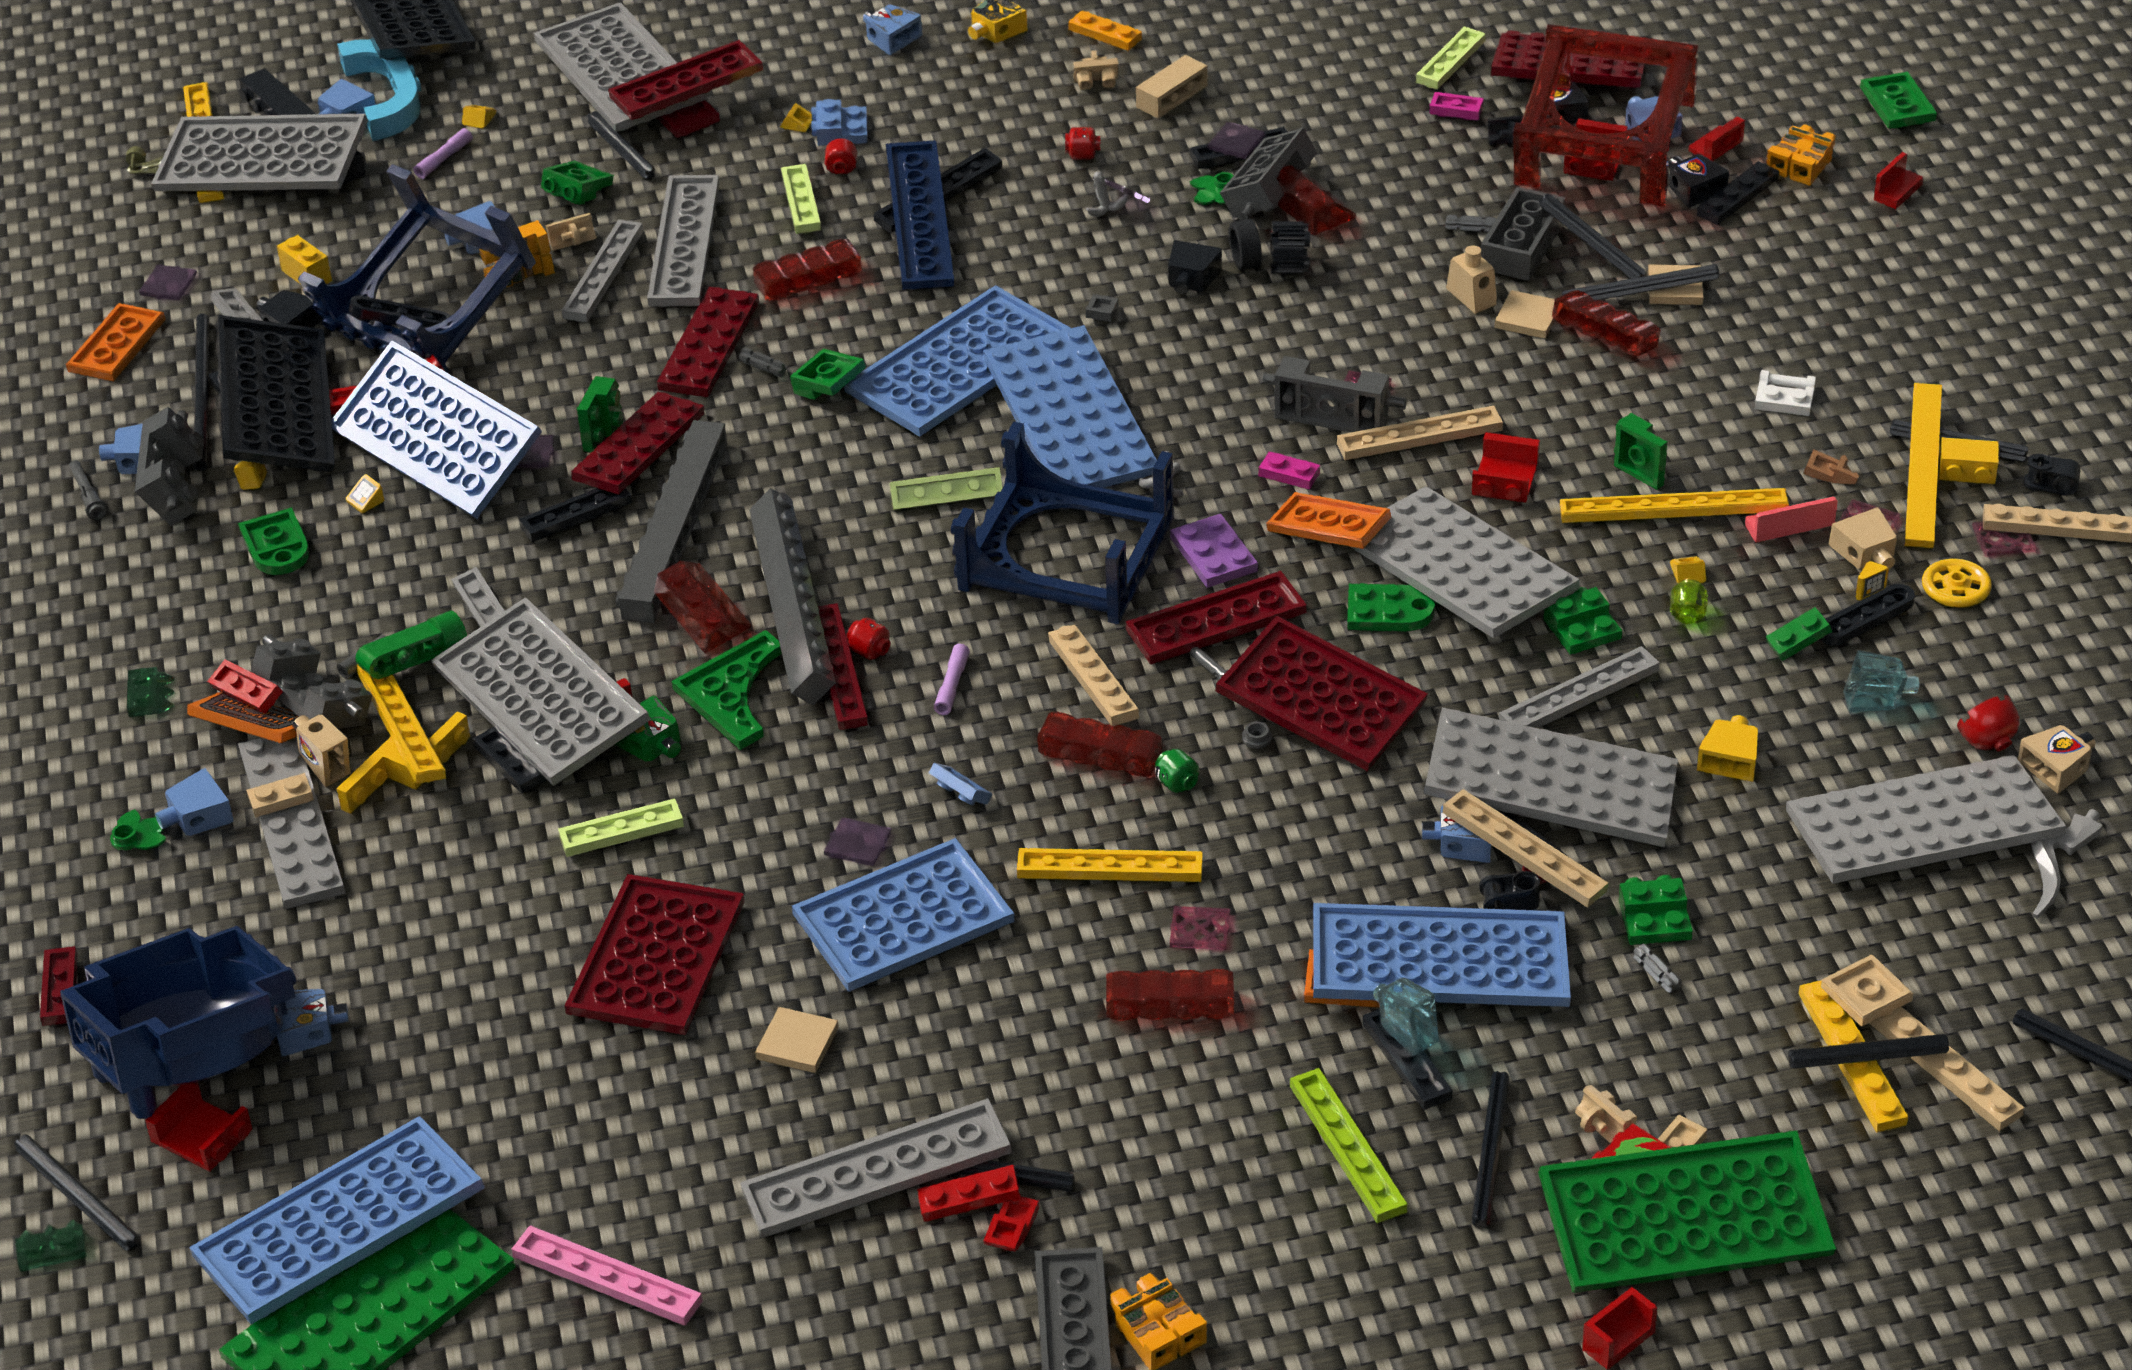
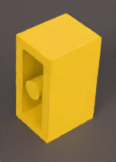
(299, 256)
(1968, 460)

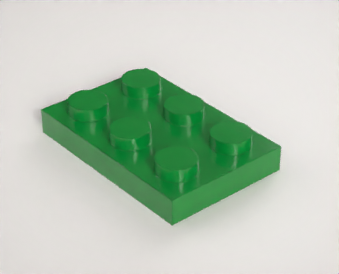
(1898, 100)

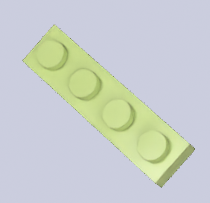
(1450, 58)
(801, 199)
(945, 488)
(620, 827)

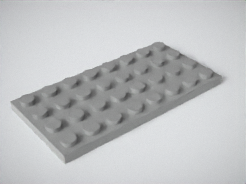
(606, 52)
(260, 152)
(1466, 563)
(540, 691)
(1553, 776)
(1924, 818)

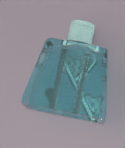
(1877, 683)
(1408, 1014)

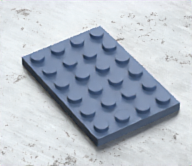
(902, 914)

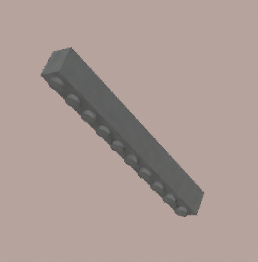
(672, 519)
(792, 597)

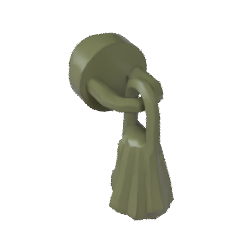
(136, 158)

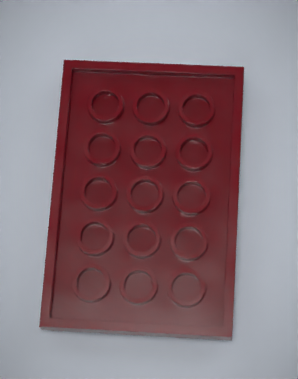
(1521, 56)
(1321, 693)
(655, 954)

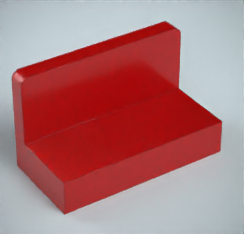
(1719, 139)
(1896, 183)

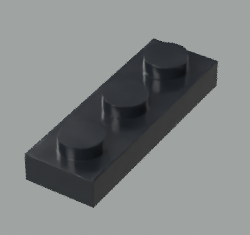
(508, 760)

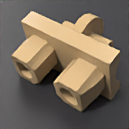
(1095, 69)
(571, 231)
(1602, 1115)

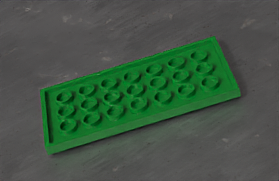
(1685, 1211)
(378, 1305)

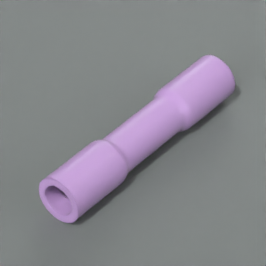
(433, 161)
(948, 690)

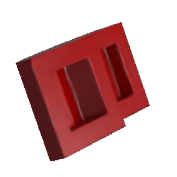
(1012, 1224)

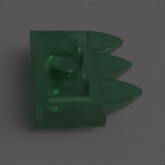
(148, 692)
(50, 1246)

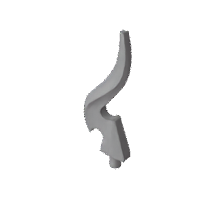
(2078, 834)

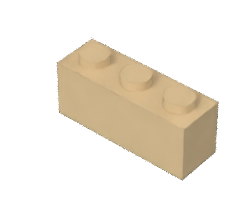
(1171, 86)

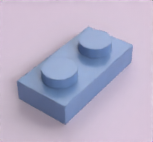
(951, 779)

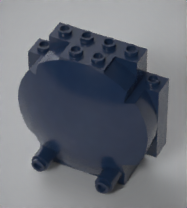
(177, 1011)

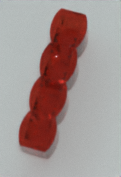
(812, 267)
(1606, 323)
(1095, 743)
(1173, 994)

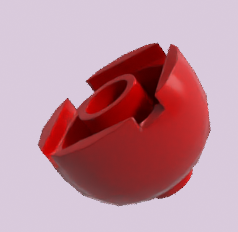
(1991, 724)

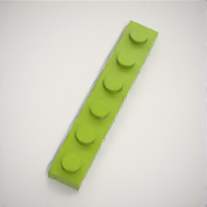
(1348, 1145)

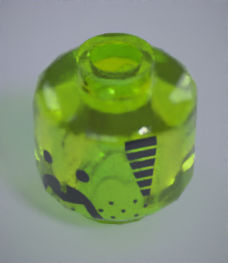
(1688, 601)

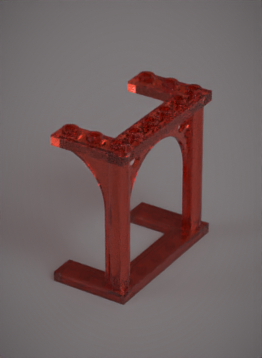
(1555, 72)

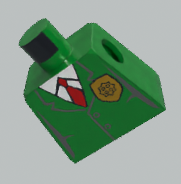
(656, 736)

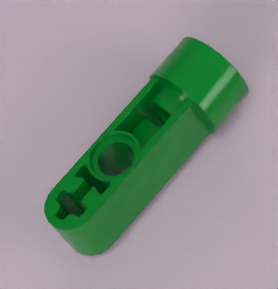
(411, 645)

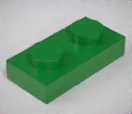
(1798, 634)

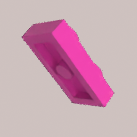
(1456, 106)
(1289, 470)

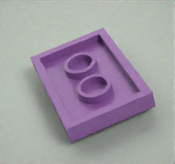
(1213, 550)

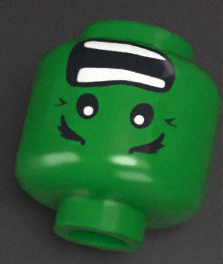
(1176, 769)

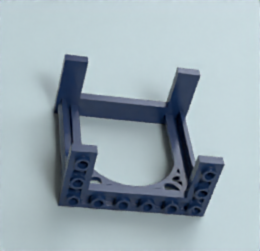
(441, 339)
(1033, 481)

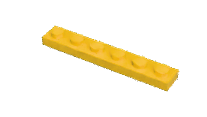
(1110, 864)
(1863, 1077)

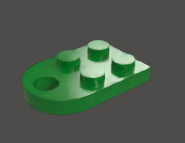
(275, 539)
(1387, 608)

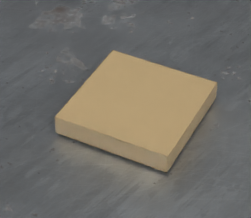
(1680, 295)
(1526, 314)
(1866, 990)
(797, 1039)

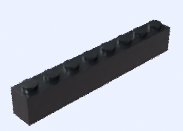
(271, 97)

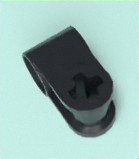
(2054, 474)
(1512, 891)

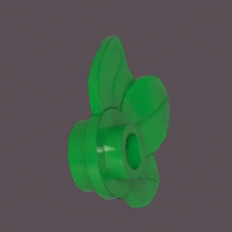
(1210, 188)
(136, 832)

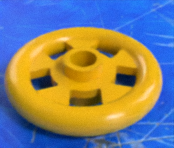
(1956, 583)

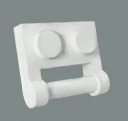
(1785, 399)

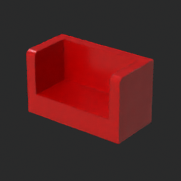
(1619, 1328)

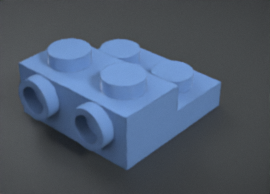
(834, 122)

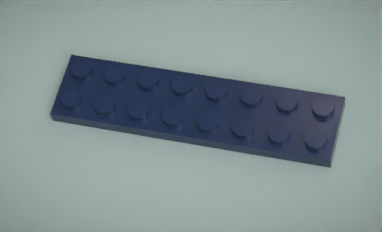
(919, 215)

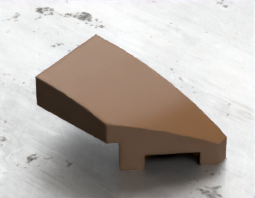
(1830, 469)

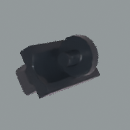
(1502, 129)

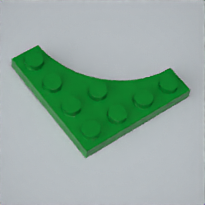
(723, 684)

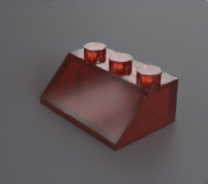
(1311, 202)
(699, 605)

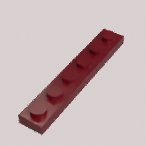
(846, 691)

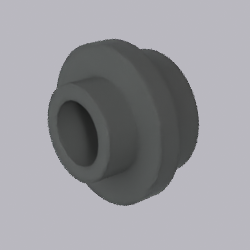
(1256, 735)

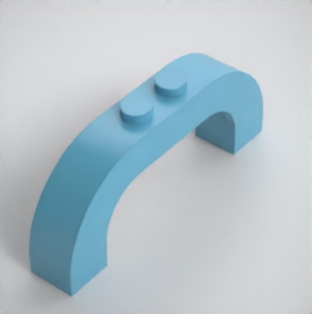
(399, 111)

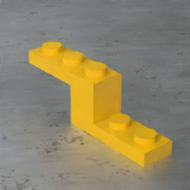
(388, 763)

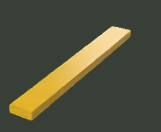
(199, 104)
(1923, 465)
(1672, 505)
(403, 728)

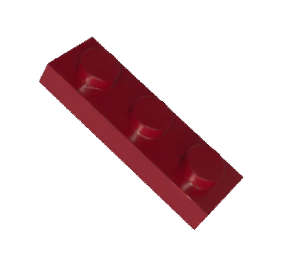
(58, 974)

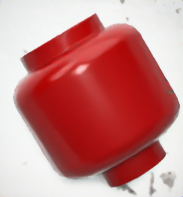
(1082, 143)
(840, 156)
(868, 638)

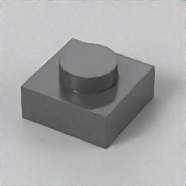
(1102, 307)

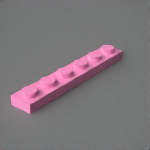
(607, 1275)

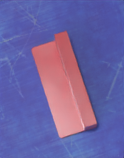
(1792, 519)

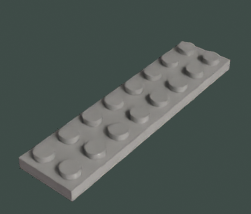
(683, 241)
(294, 835)
(875, 1168)

